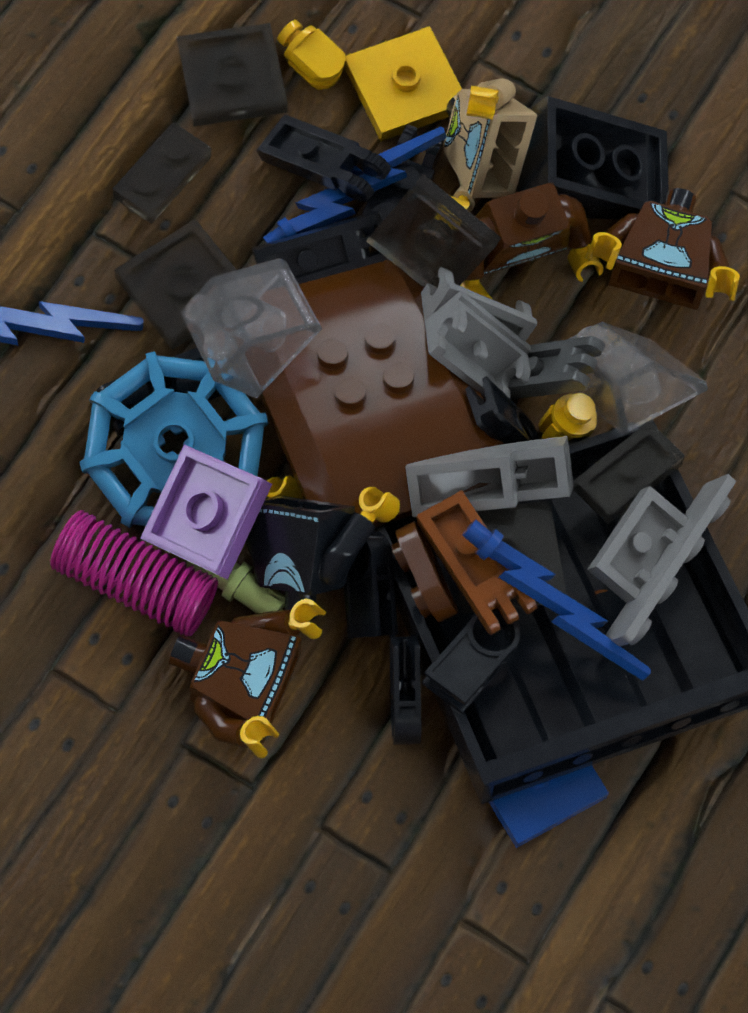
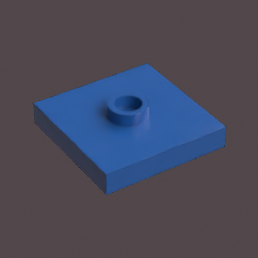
(548, 804)

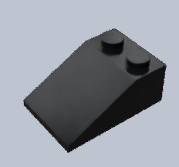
(596, 159)

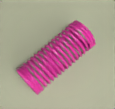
(191, 603)

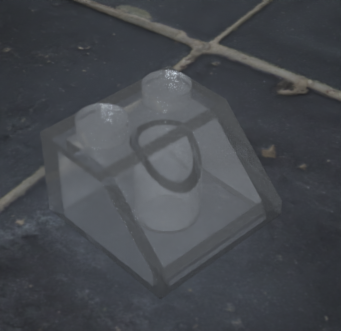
(250, 325)
(636, 378)

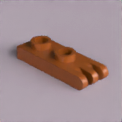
(475, 577)

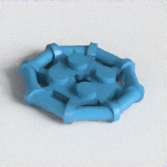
(152, 418)

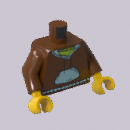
(532, 227)
(666, 253)
(245, 672)

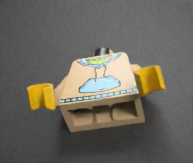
(487, 140)

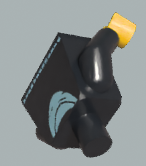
(311, 543)

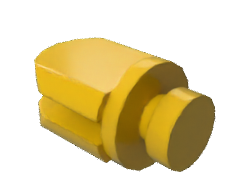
(312, 54)
(570, 416)

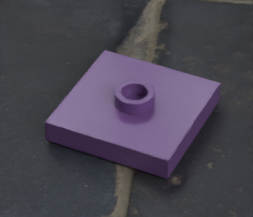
(206, 511)

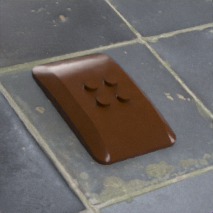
(368, 392)

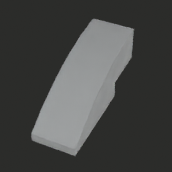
(515, 470)

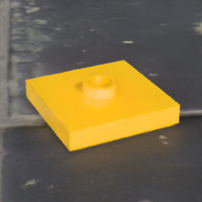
(403, 82)

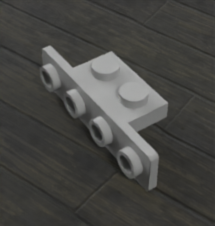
(650, 549)

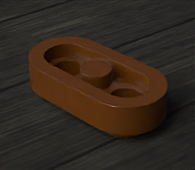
(432, 592)

